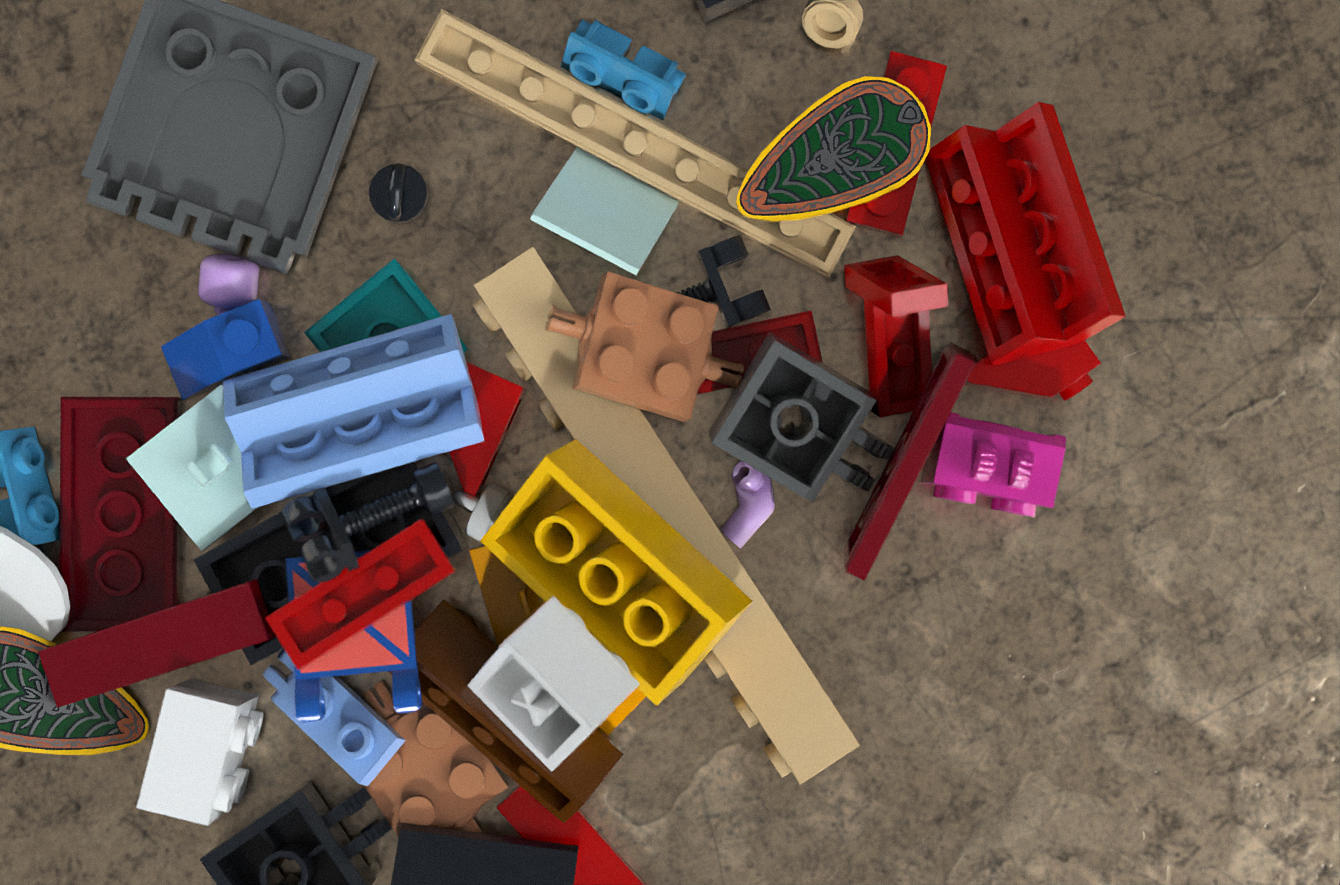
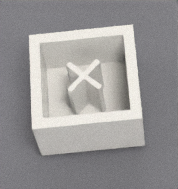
(553, 682)
(200, 751)

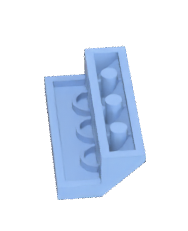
(352, 411)

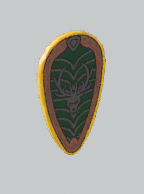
(839, 153)
(35, 723)

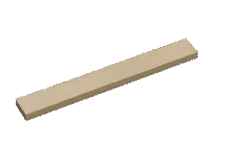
(620, 138)

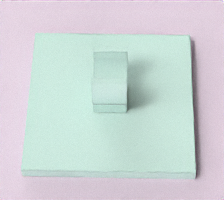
(605, 211)
(197, 471)

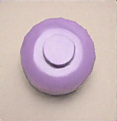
(227, 281)

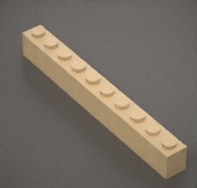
(756, 650)

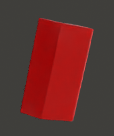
(1024, 236)

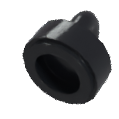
(398, 193)

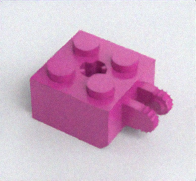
(995, 462)

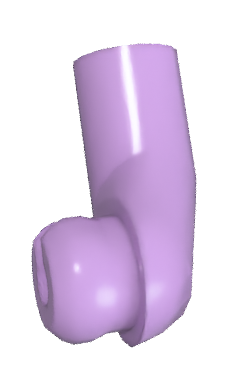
(754, 500)

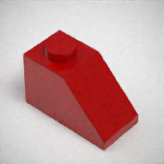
(1039, 375)
(498, 406)

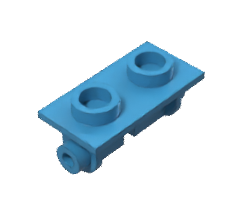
(597, 58)
(30, 505)

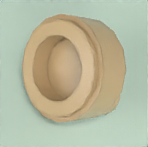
(832, 21)

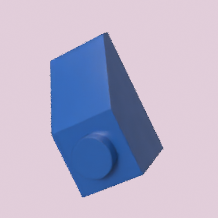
(226, 348)

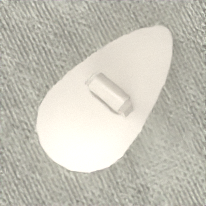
(30, 589)

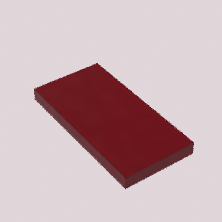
(907, 459)
(114, 532)

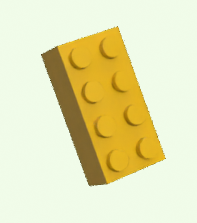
(618, 566)

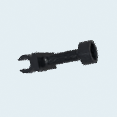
(713, 289)
(426, 492)

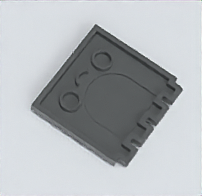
(227, 126)

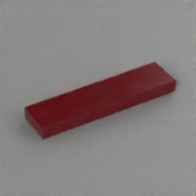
(157, 643)

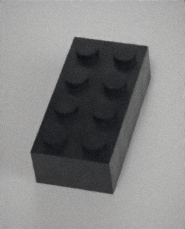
(263, 548)

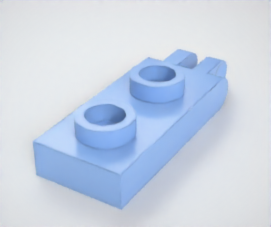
(351, 728)

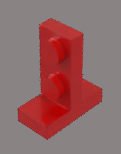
(897, 328)

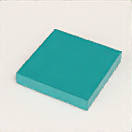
(377, 307)

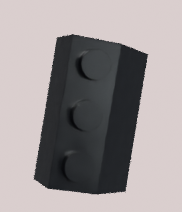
(470, 858)

